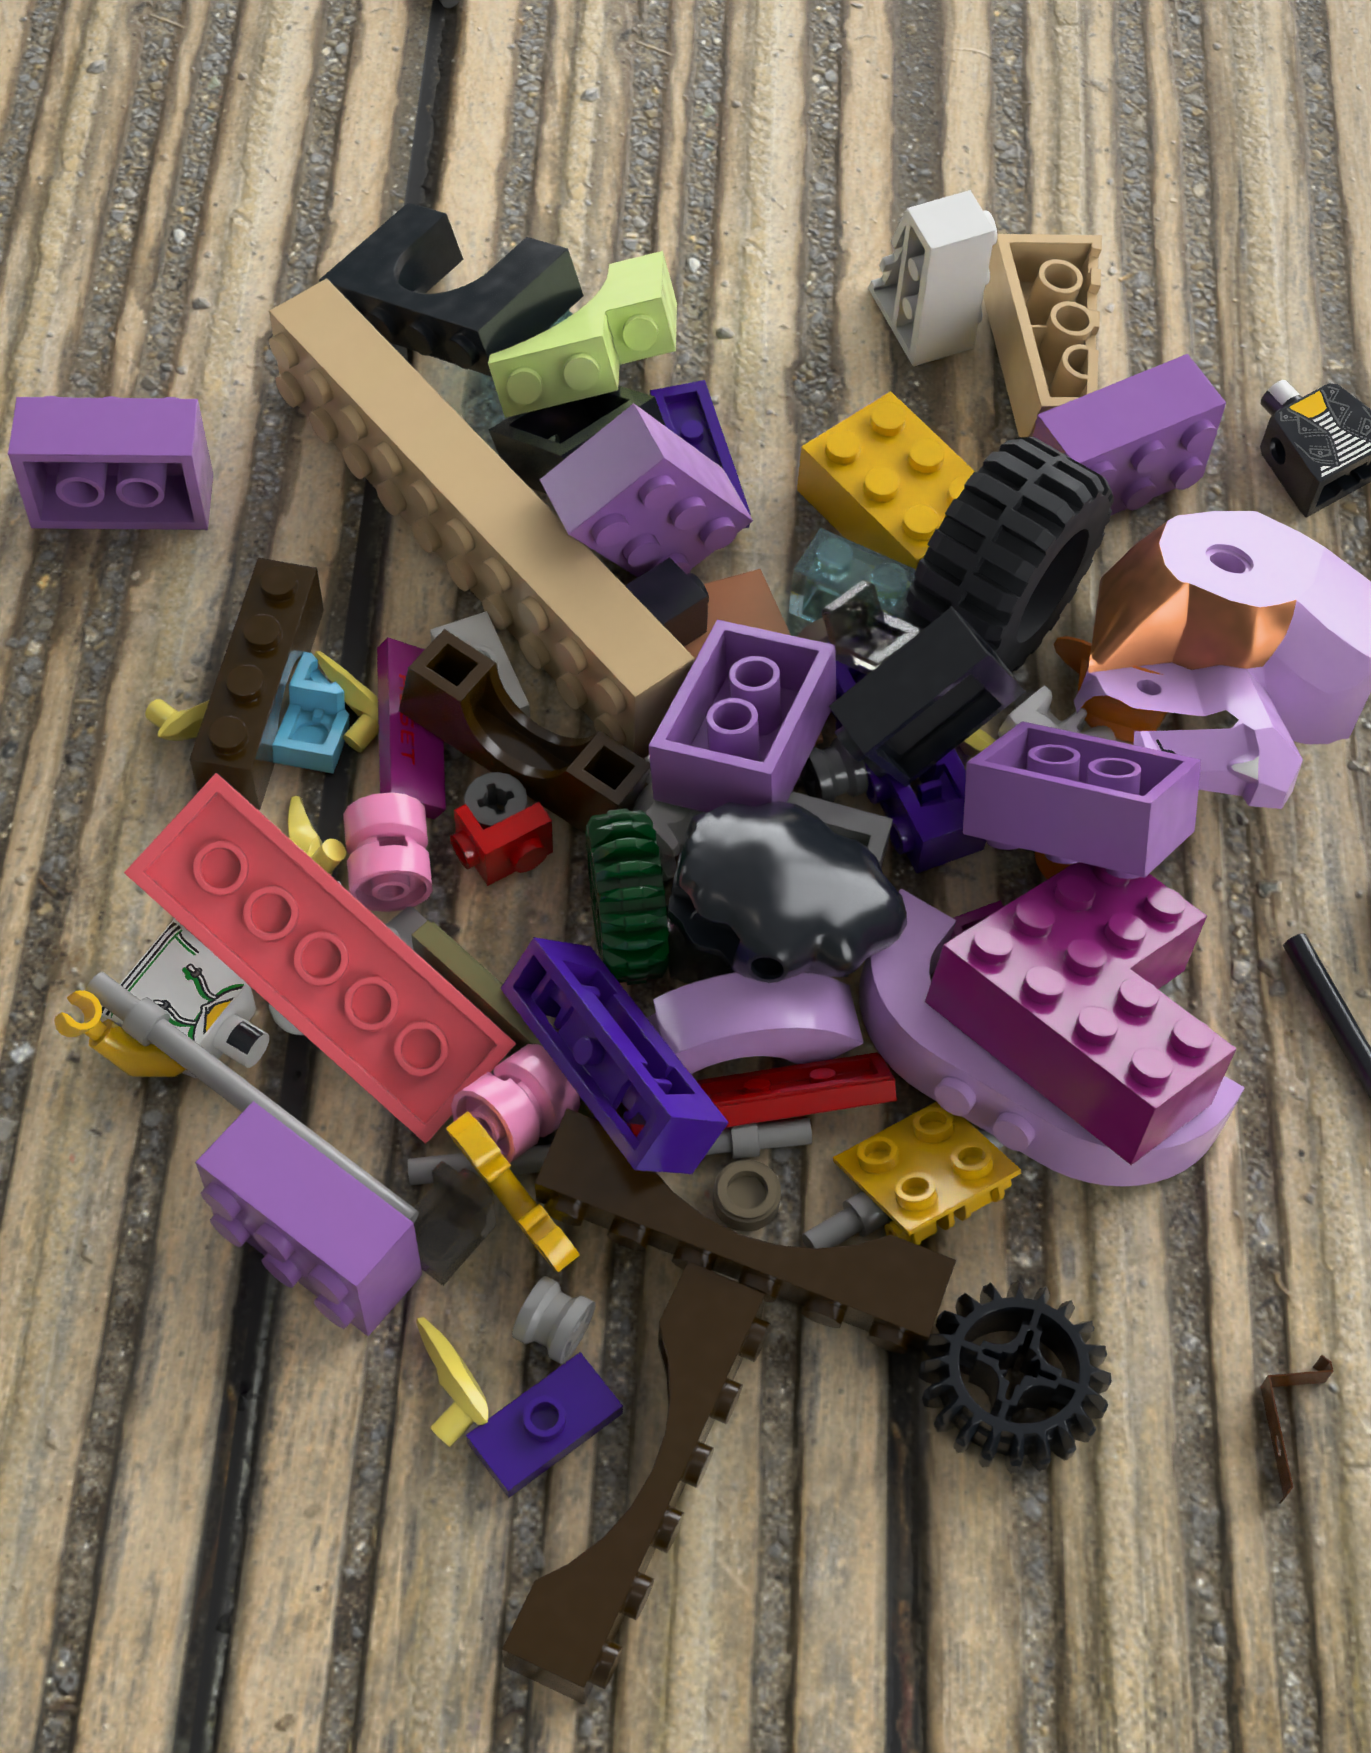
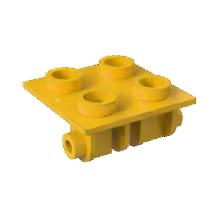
(928, 1172)

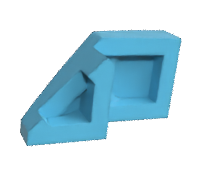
(313, 722)

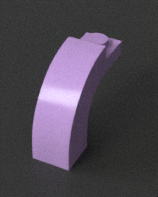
(741, 1017)

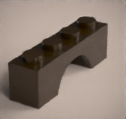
(464, 703)
(244, 709)

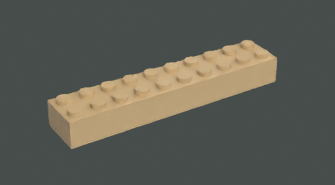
(477, 517)

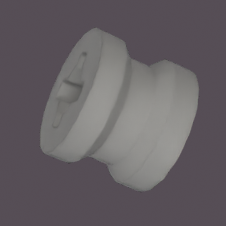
(553, 1319)

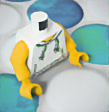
(194, 988)

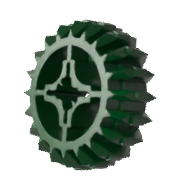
(627, 895)

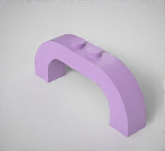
(980, 1088)

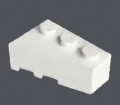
(937, 277)

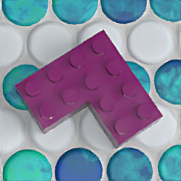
(1074, 1005)

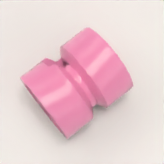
(387, 851)
(519, 1100)

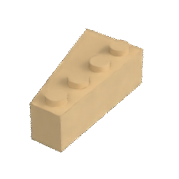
(1044, 319)

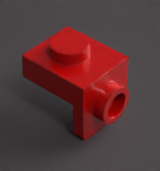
(505, 847)

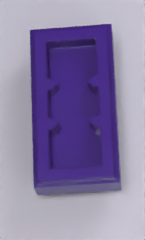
(544, 1424)

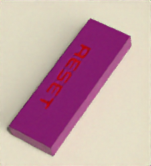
(408, 753)

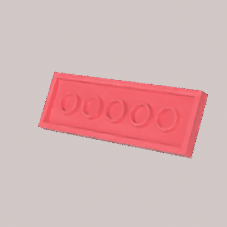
(319, 957)

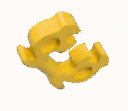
(496, 1172)

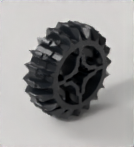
(1041, 1386)

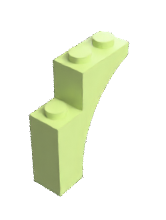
(583, 354)

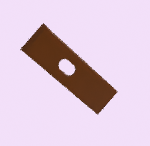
(1324, 1371)

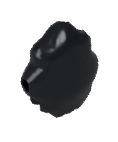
(781, 893)

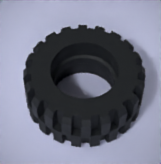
(1013, 547)

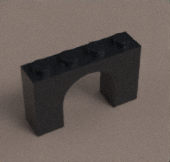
(463, 326)

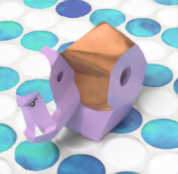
(1239, 624)

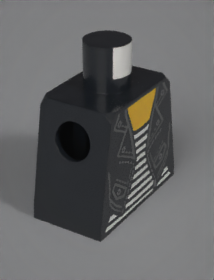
(1317, 443)

